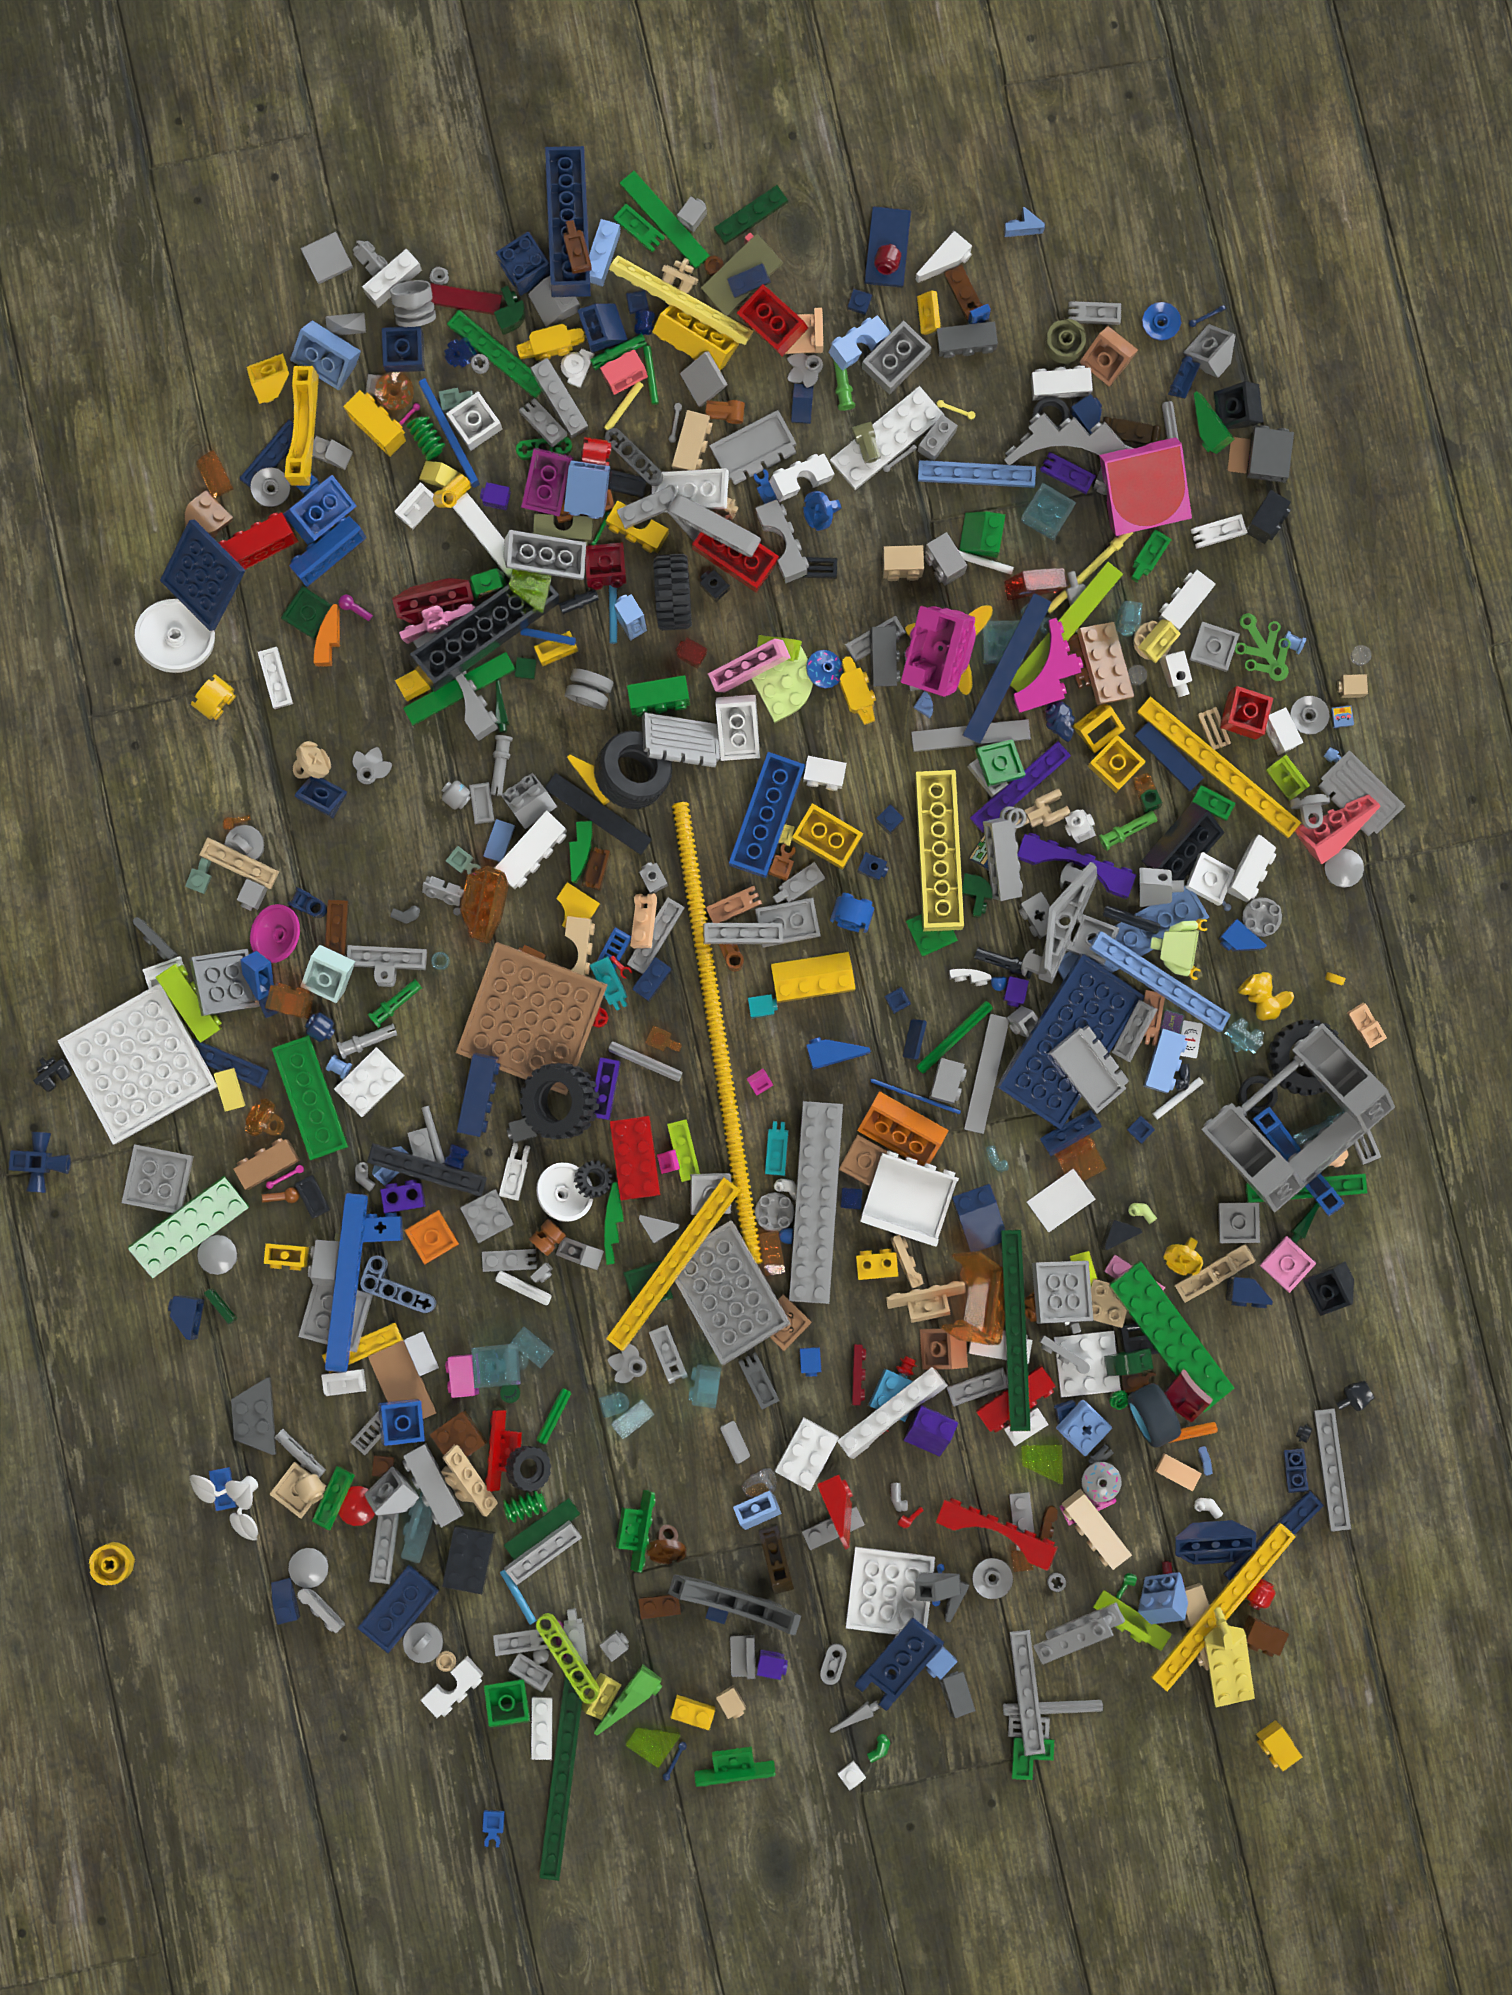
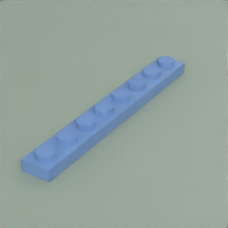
(1159, 981)

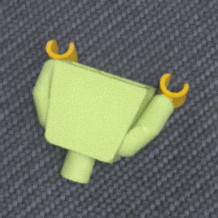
(1179, 947)

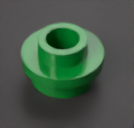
(1119, 1400)

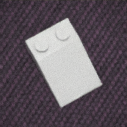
(737, 727)

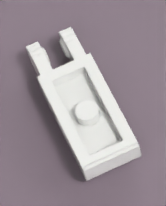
(514, 1174)

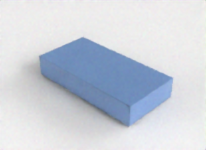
(499, 840)

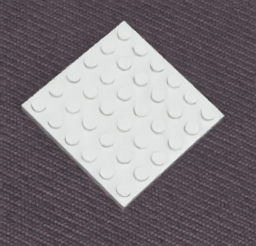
(137, 1063)

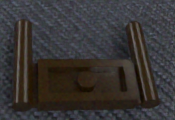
(1133, 431)

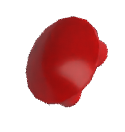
(355, 1507)

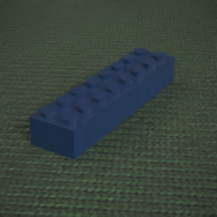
(566, 202)

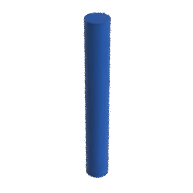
(548, 636)

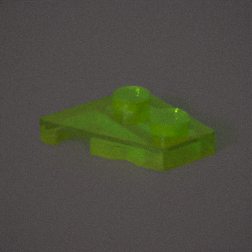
(531, 587)
(1044, 1460)
(652, 1744)

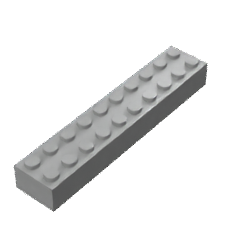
(816, 1202)

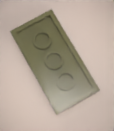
(749, 256)

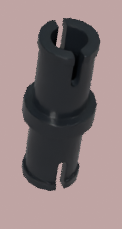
(578, 601)

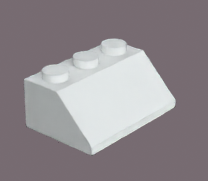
(1252, 869)

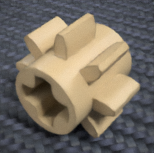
(730, 511)

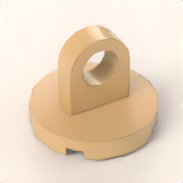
(312, 760)

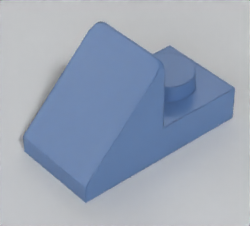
(1029, 225)

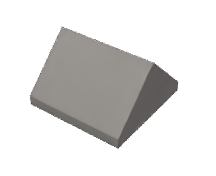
(657, 1228)

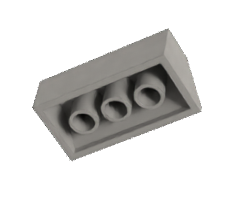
(544, 554)

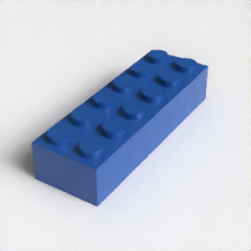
(767, 815)

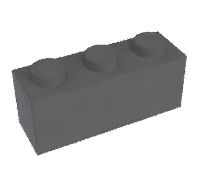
(966, 339)
(884, 656)

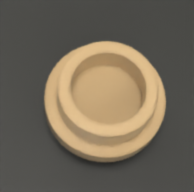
(446, 1661)

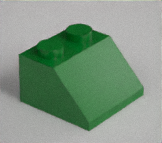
(982, 533)
(507, 1703)

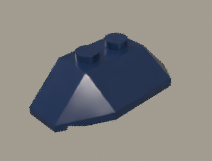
(1214, 1542)

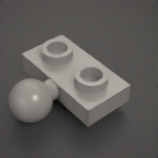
(531, 1670)

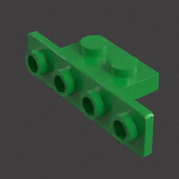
(634, 1530)
(734, 1766)

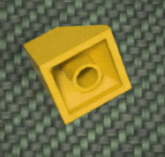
(268, 377)

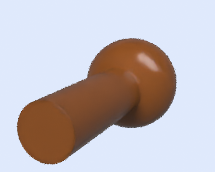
(291, 1195)

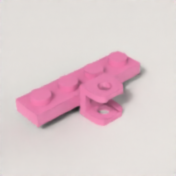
(434, 621)

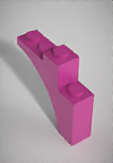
(1059, 665)

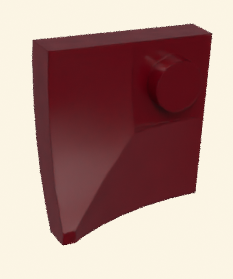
(1187, 1397)

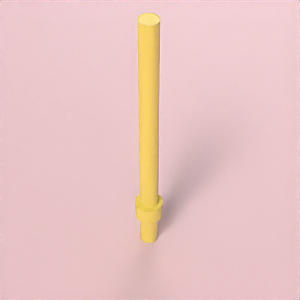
(1115, 545)

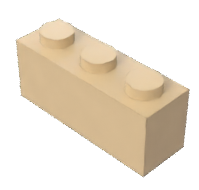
(692, 442)

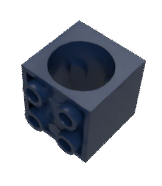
(523, 263)

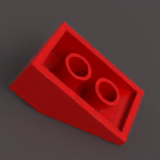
(837, 1500)

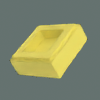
(786, 835)

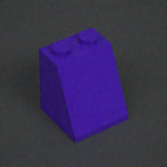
(930, 1430)

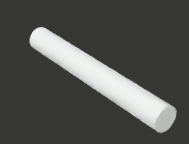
(986, 562)
(1177, 1098)

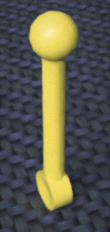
(971, 415)

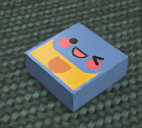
(1342, 716)

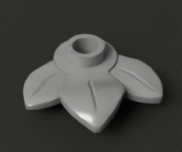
(802, 371)
(372, 763)
(624, 1364)

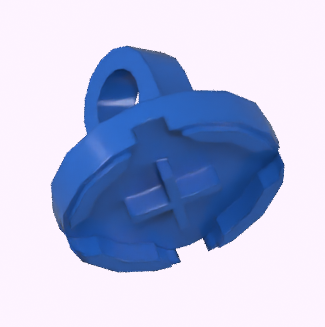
(820, 510)

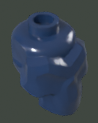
(1060, 719)

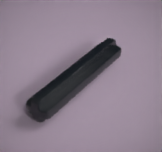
(1131, 919)

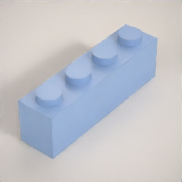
(630, 616)

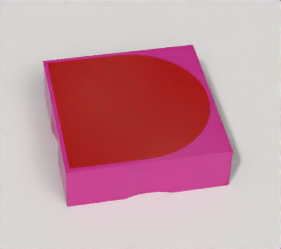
(1146, 486)

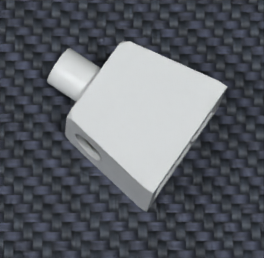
(1171, 665)

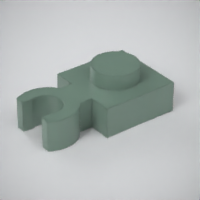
(461, 861)

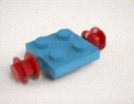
(892, 1383)

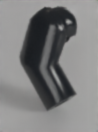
(1183, 1083)

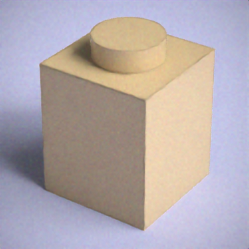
(1352, 686)
(731, 1702)

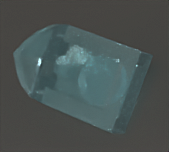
(613, 1404)

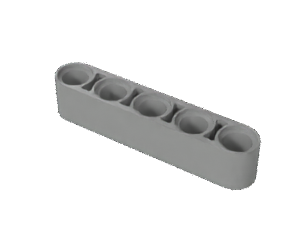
(714, 525)

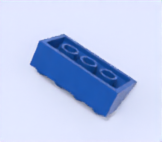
(327, 551)

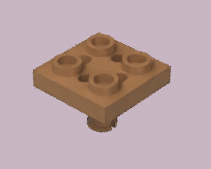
(798, 1322)

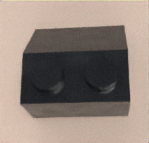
(1239, 405)

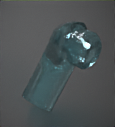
(994, 1159)

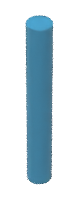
(612, 615)
(518, 1597)

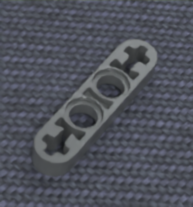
(634, 456)

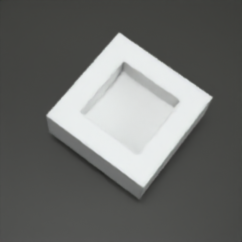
(851, 1775)

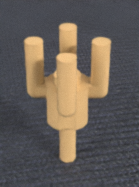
(1041, 812)

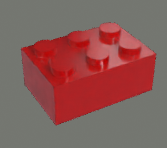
(772, 320)

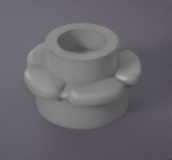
(439, 271)

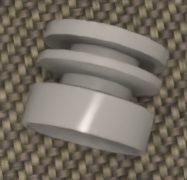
(413, 303)

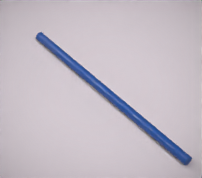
(915, 1096)

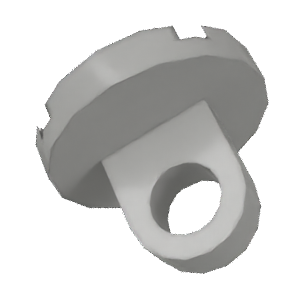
(1311, 805)
(246, 841)
(423, 1642)

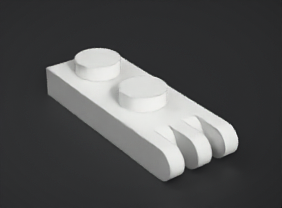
(1219, 531)

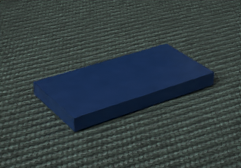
(888, 227)
(398, 1609)

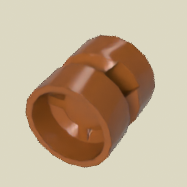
(547, 1237)

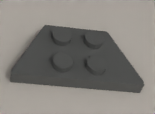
(255, 1417)

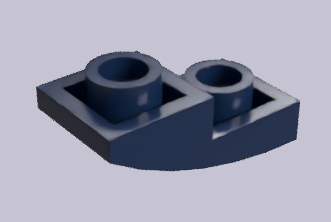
(1295, 1470)

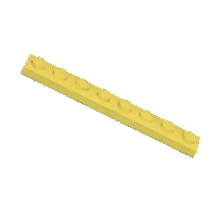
(681, 300)

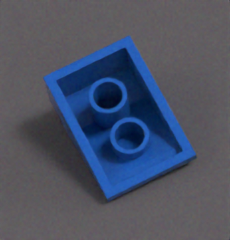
(319, 510)
(830, 1052)

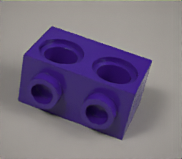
(403, 1201)

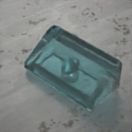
(632, 1419)

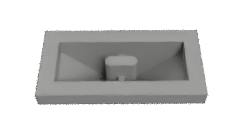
(346, 324)

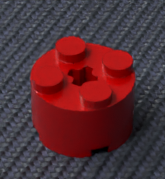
(595, 451)

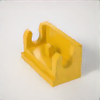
(553, 651)

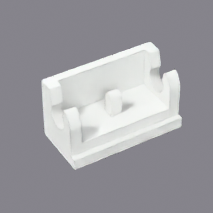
(415, 506)
(1282, 731)
(343, 1382)

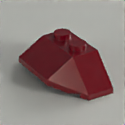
(446, 593)

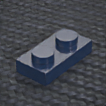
(748, 280)

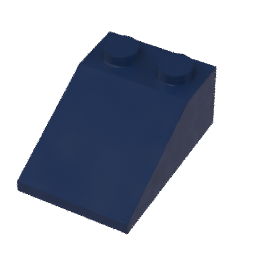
(979, 1217)

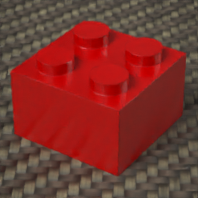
(1246, 712)

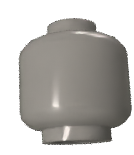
(455, 795)

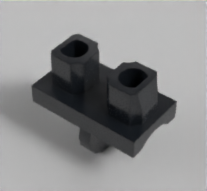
(59, 1068)

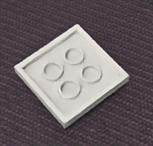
(1091, 1349)

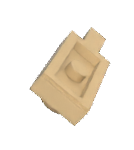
(907, 1262)

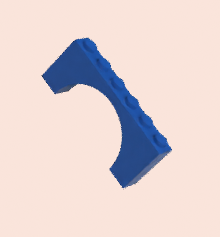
(1286, 1146)

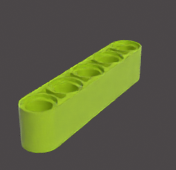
(568, 1668)

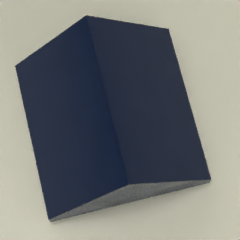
(321, 796)

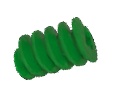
(425, 437)
(524, 1506)

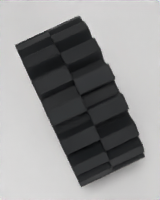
(581, 1179)

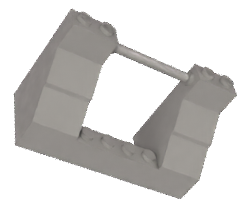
(1348, 1083)

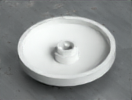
(172, 637)

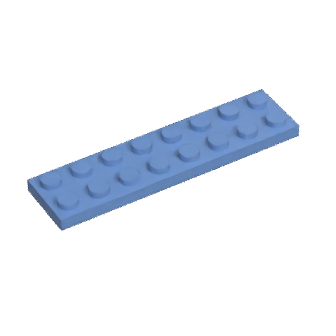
(1184, 907)

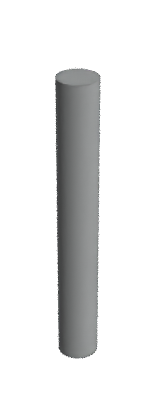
(433, 1134)

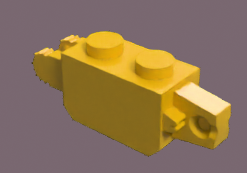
(550, 342)
(856, 692)

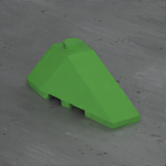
(635, 1693)

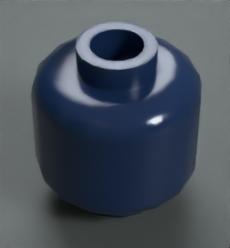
(319, 1027)

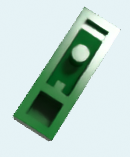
(1211, 428)

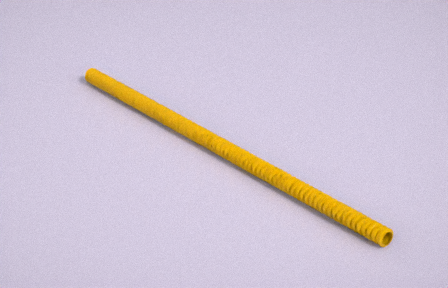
(716, 1028)

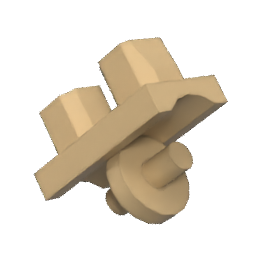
(671, 273)

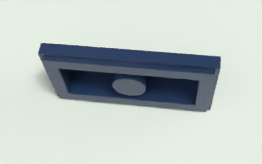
(914, 1039)

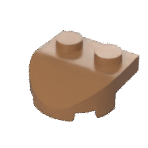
(207, 513)

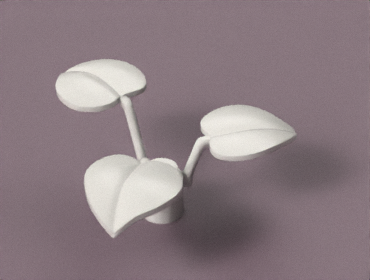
(240, 1492)

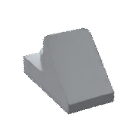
(331, 452)

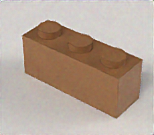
(266, 1163)

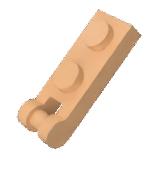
(643, 921)

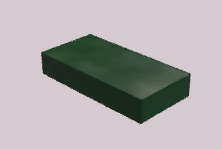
(220, 1305)

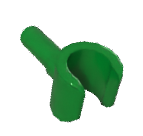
(1129, 1579)

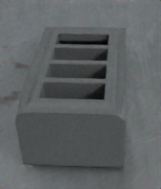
(954, 1602)

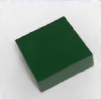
(525, 668)

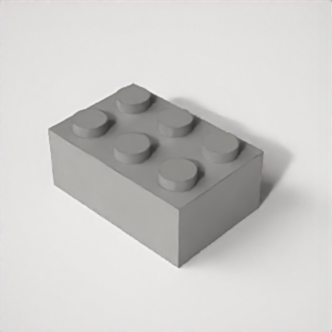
(896, 357)

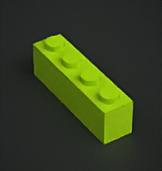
(185, 999)

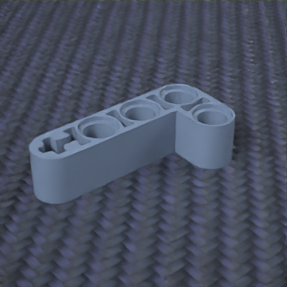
(399, 1289)

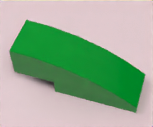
(581, 849)

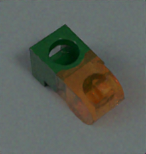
(1147, 793)

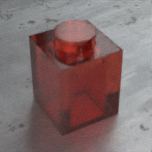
(691, 652)

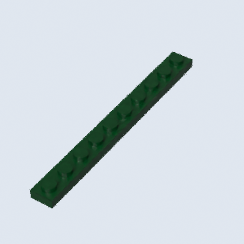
(1015, 1331)
(561, 1782)

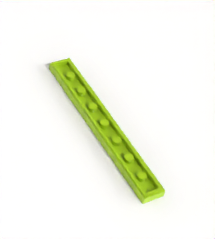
(1070, 621)

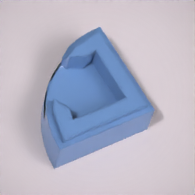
(925, 705)
(1207, 1467)

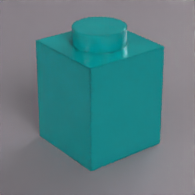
(762, 1006)

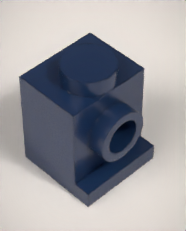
(865, 867)

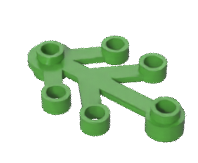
(1265, 650)

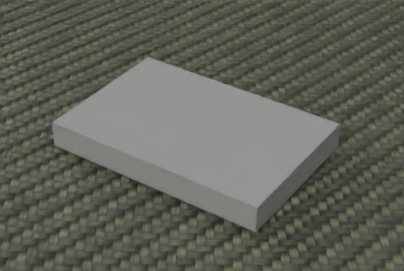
(797, 920)

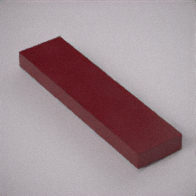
(465, 299)

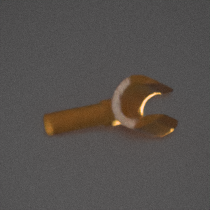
(228, 822)

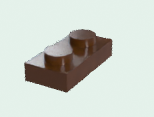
(659, 1606)

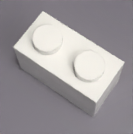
(824, 772)

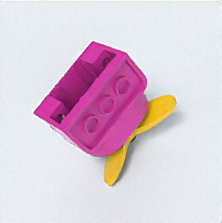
(942, 649)

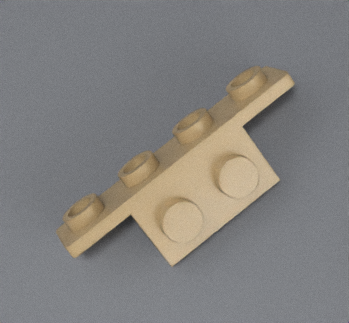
(928, 1302)
(466, 1481)

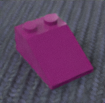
(546, 482)

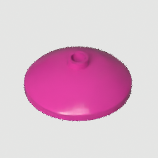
(275, 932)

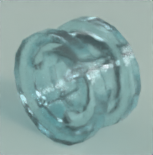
(441, 955)

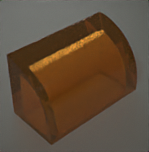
(214, 474)

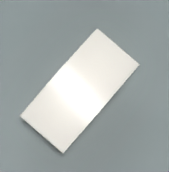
(978, 977)

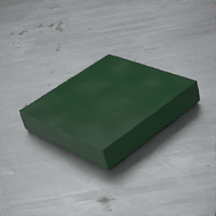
(306, 612)
(638, 1277)

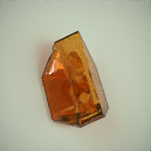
(484, 902)

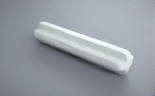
(523, 1288)

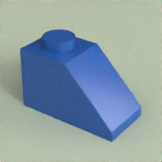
(1240, 938)
(257, 973)

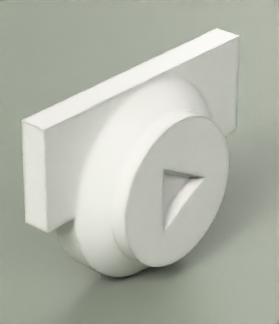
(576, 366)

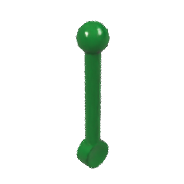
(601, 529)

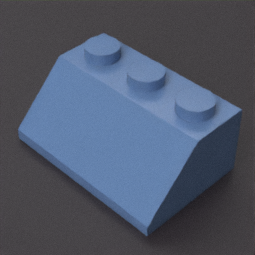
(326, 352)

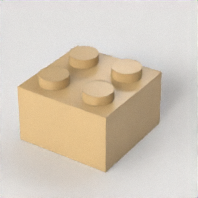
(902, 562)

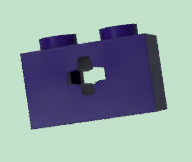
(771, 1664)

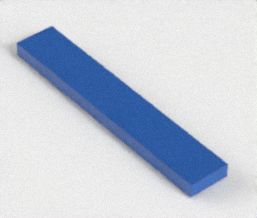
(449, 433)

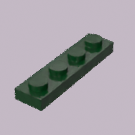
(751, 215)

